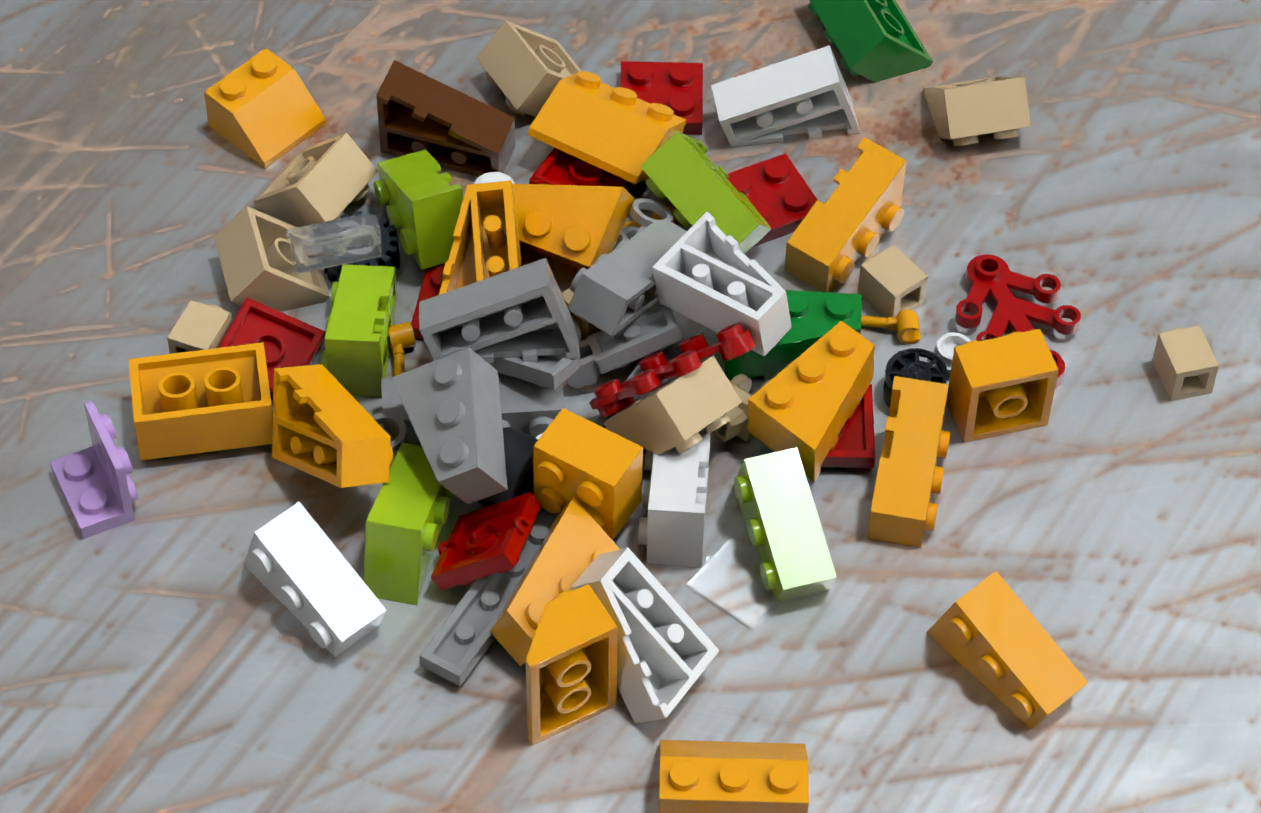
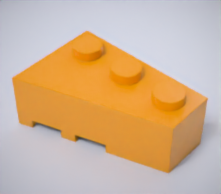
(571, 220)
(850, 221)
(483, 236)
(814, 397)
(326, 429)
(908, 463)
(557, 564)
(1008, 650)

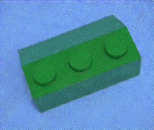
(871, 37)

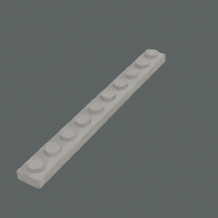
(466, 631)

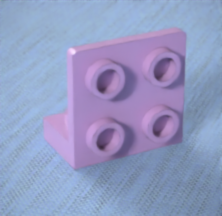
(97, 479)

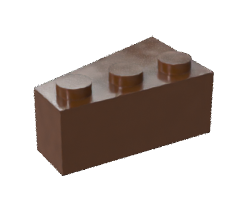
(450, 125)

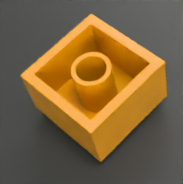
(1001, 385)
(592, 466)

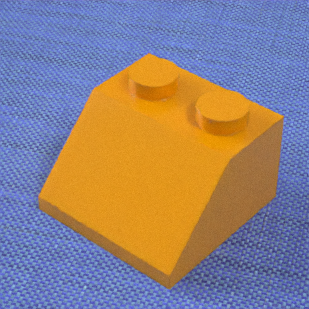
(263, 108)

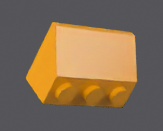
(604, 125)
(201, 401)
(570, 664)
(733, 777)

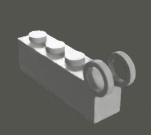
(623, 282)
(522, 407)

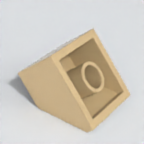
(525, 66)
(978, 108)
(318, 183)
(260, 264)
(678, 410)

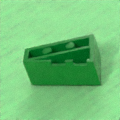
(811, 318)

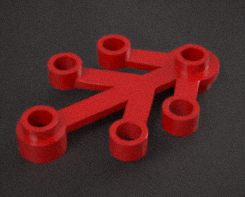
(992, 277)
(614, 397)

